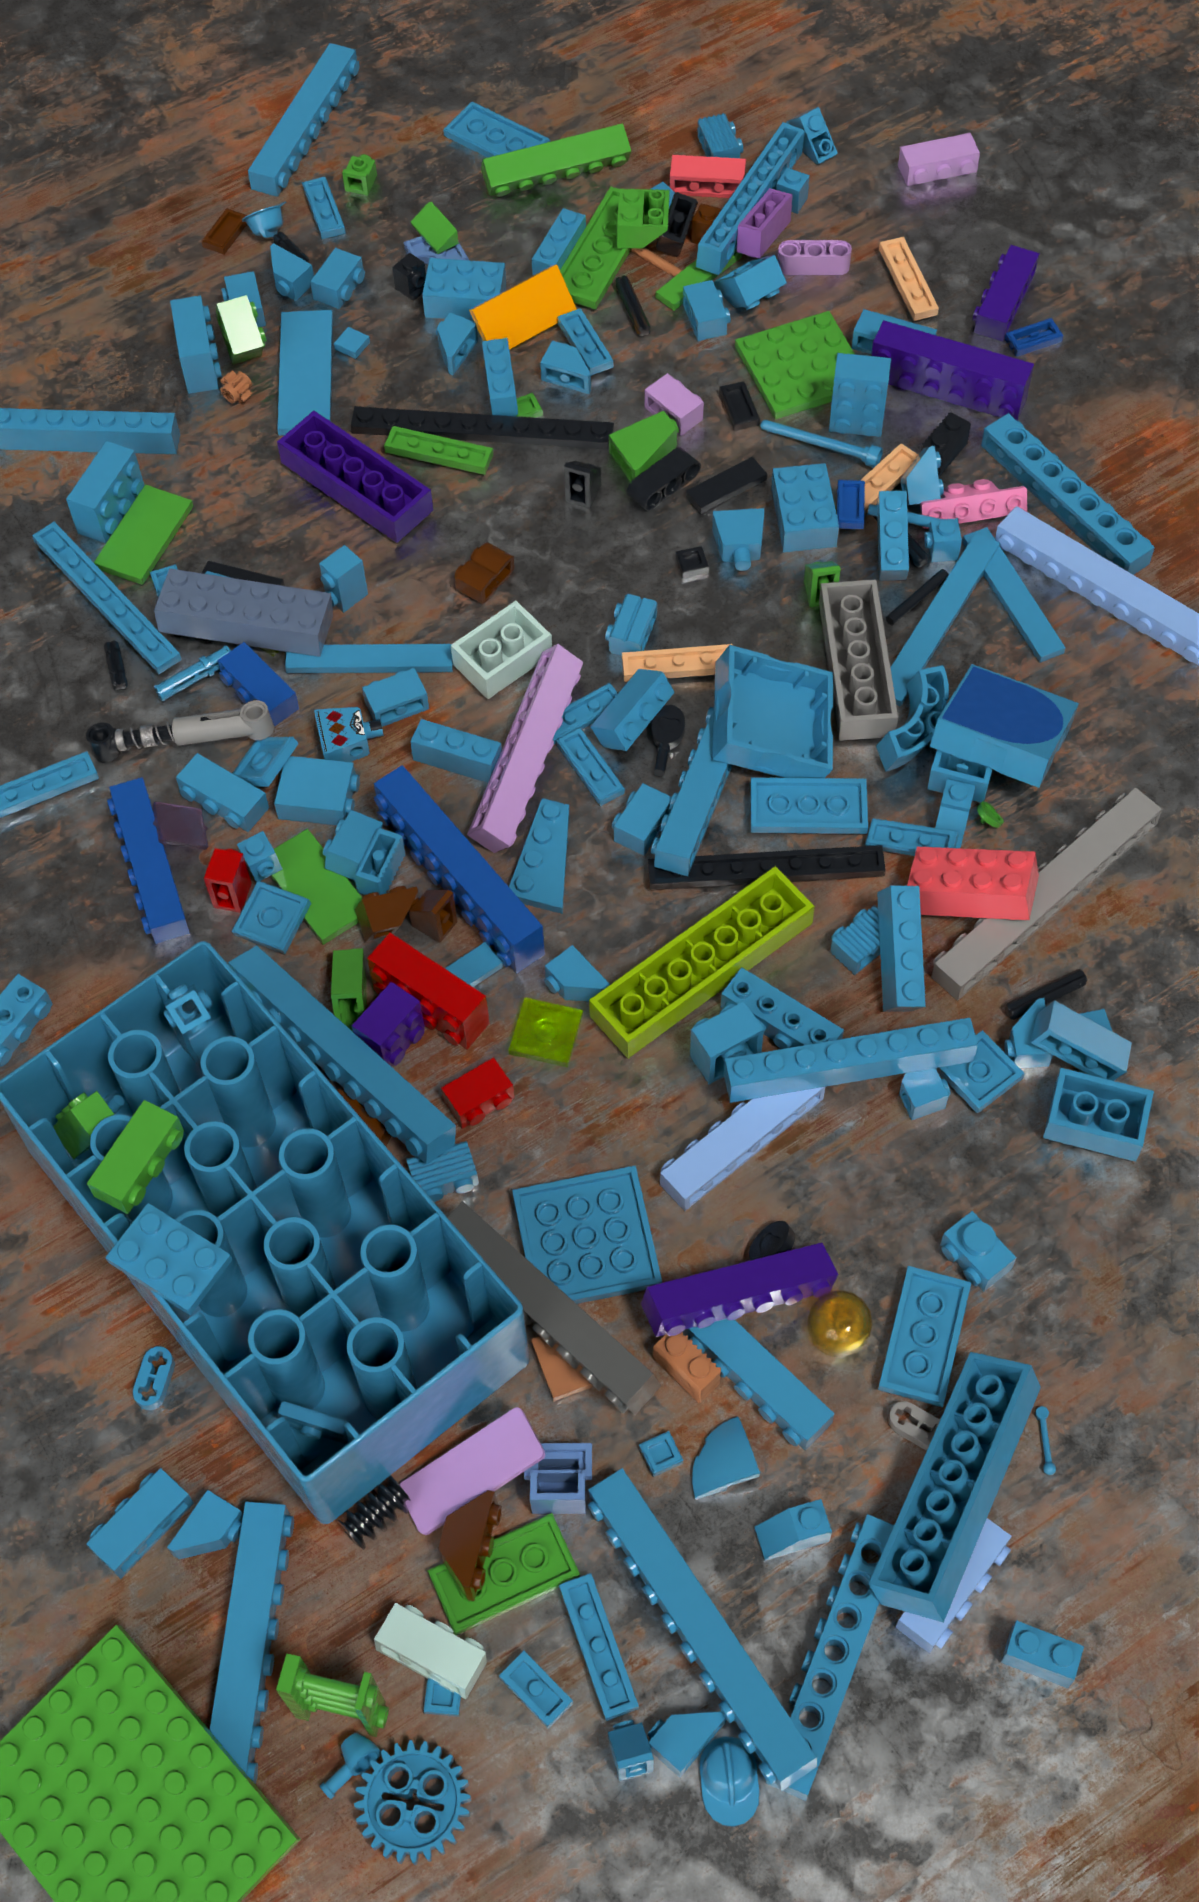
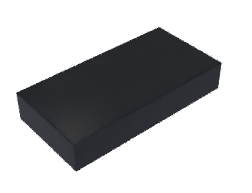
(739, 406)

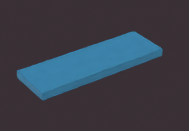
(304, 367)

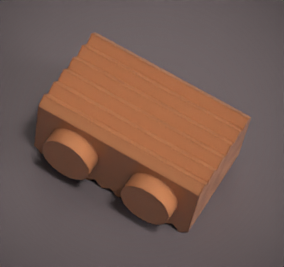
(687, 1365)

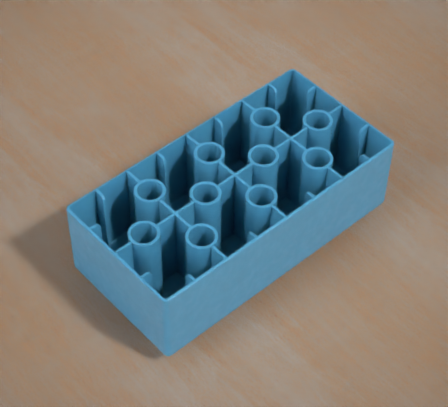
(341, 1266)

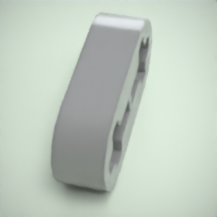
(918, 1417)

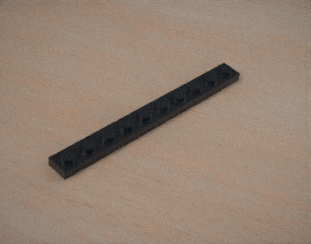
(485, 427)

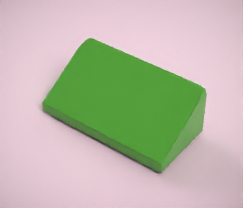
(435, 228)

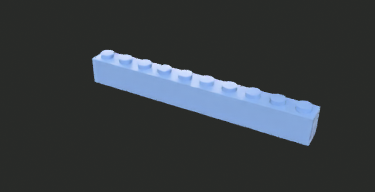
(1101, 582)

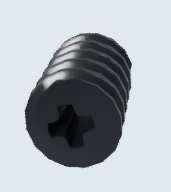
(374, 1512)

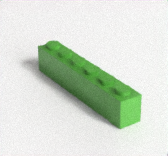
(556, 160)

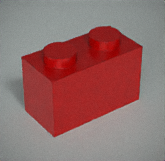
(228, 880)
(478, 1093)

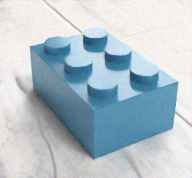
(460, 286)
(195, 344)
(859, 394)
(105, 492)
(804, 507)
(1098, 1114)

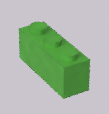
(79, 1120)
(136, 1157)

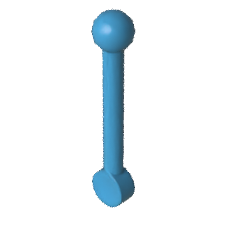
(1042, 1414)

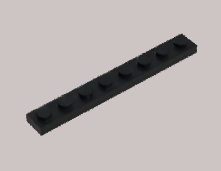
(794, 864)

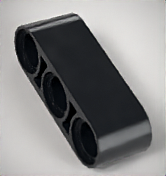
(663, 478)

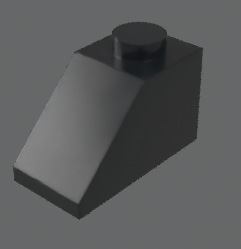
(581, 483)

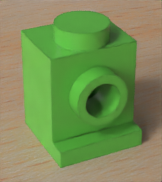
(363, 169)

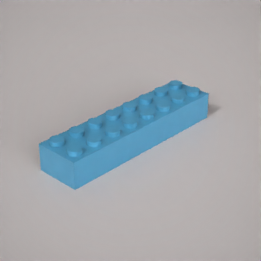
(955, 1487)

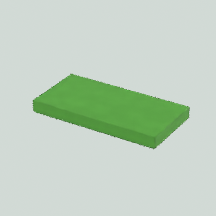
(143, 534)
(330, 894)
(519, 1570)

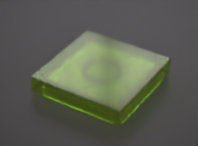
(546, 1032)

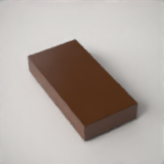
(224, 231)

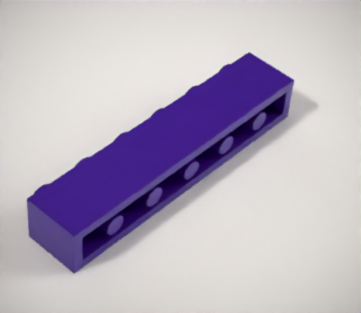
(738, 1290)

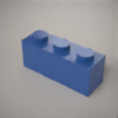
(257, 681)

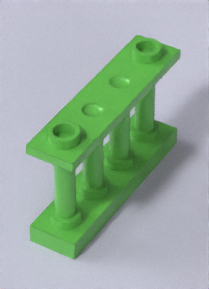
(309, 1692)

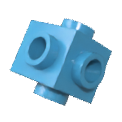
(188, 1020)

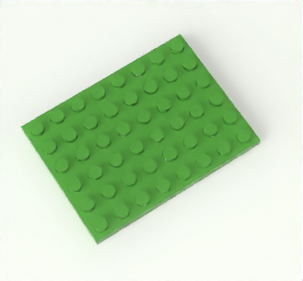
(130, 1794)

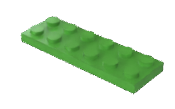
(595, 255)

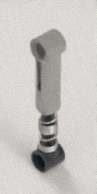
(250, 721)

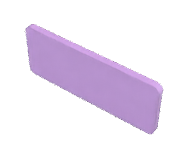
(472, 1468)

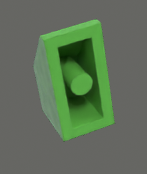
(815, 575)

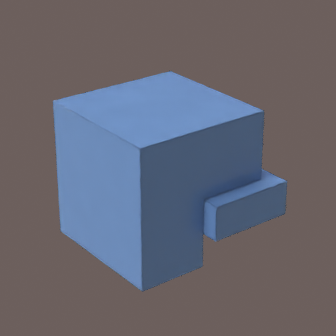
(560, 1479)

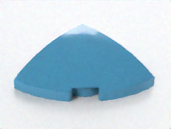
(723, 1460)

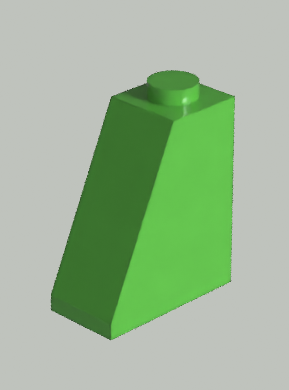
(643, 443)
(349, 985)

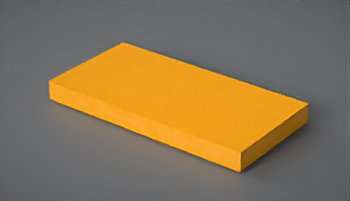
(524, 308)

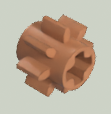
(236, 387)

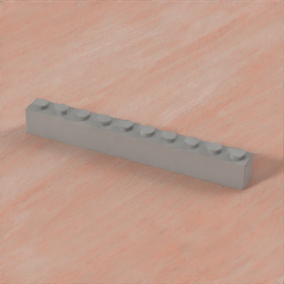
(1058, 883)

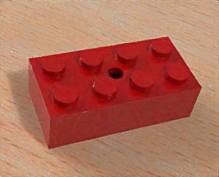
(444, 998)

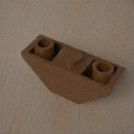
(468, 1541)

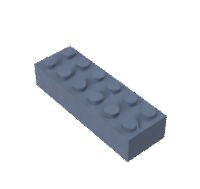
(244, 612)

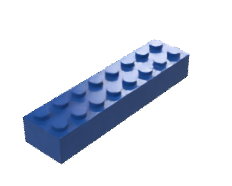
(459, 868)

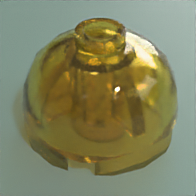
(839, 1323)

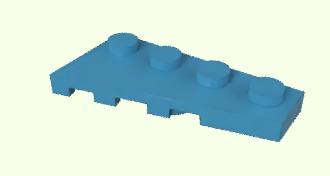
(542, 864)

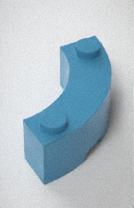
(927, 698)

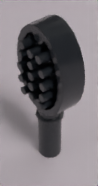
(667, 733)
(773, 1239)

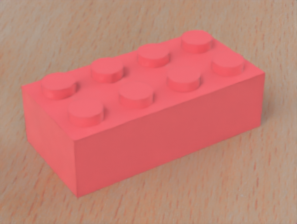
(975, 882)

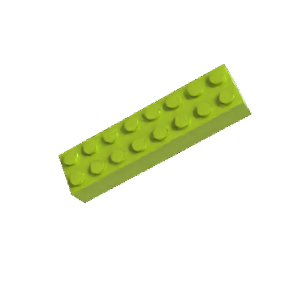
(701, 962)

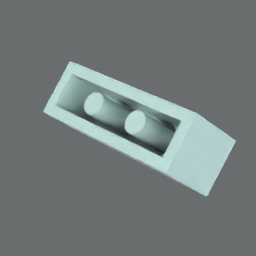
(431, 1649)

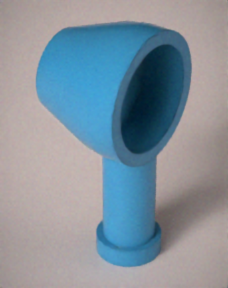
(357, 1755)

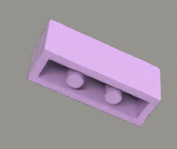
(938, 159)

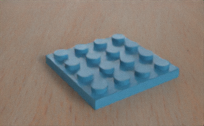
(589, 1234)

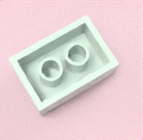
(501, 649)

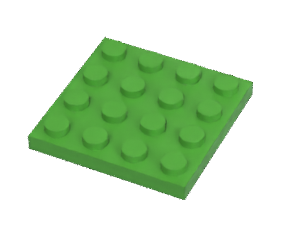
(794, 362)

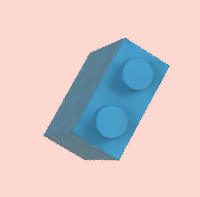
(316, 790)

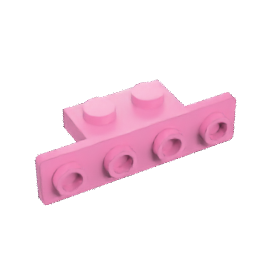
(975, 502)

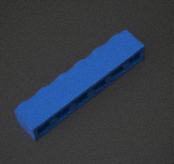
(148, 861)

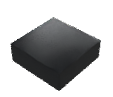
(692, 562)

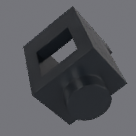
(410, 276)

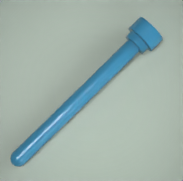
(869, 455)

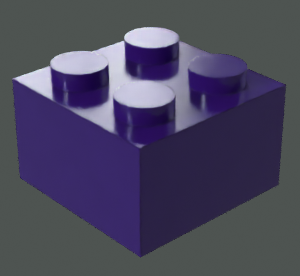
(391, 1024)

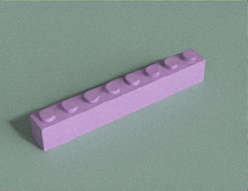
(525, 749)

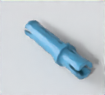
(204, 667)

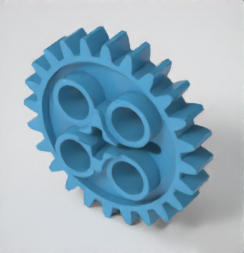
(404, 1836)

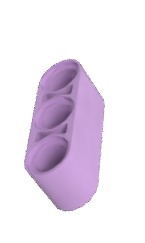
(814, 257)

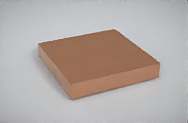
(558, 1374)

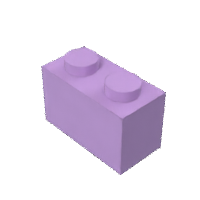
(676, 401)

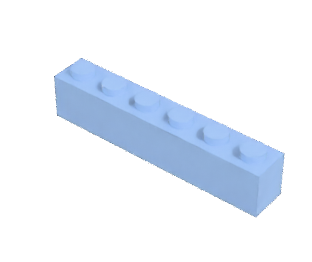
(733, 1143)

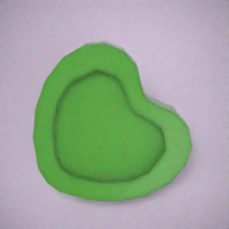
(989, 815)

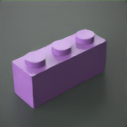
(764, 223)

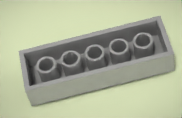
(858, 659)

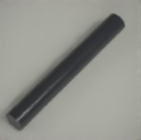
(917, 597)

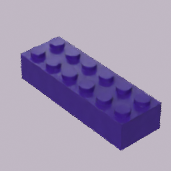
(953, 370)
(355, 476)

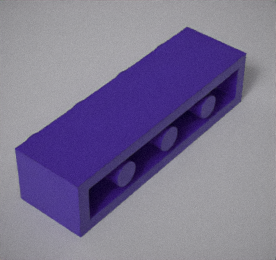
(1006, 292)

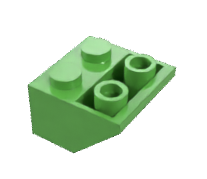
(641, 216)

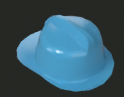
(265, 221)
(729, 1781)

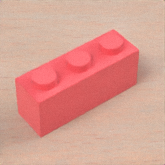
(706, 175)

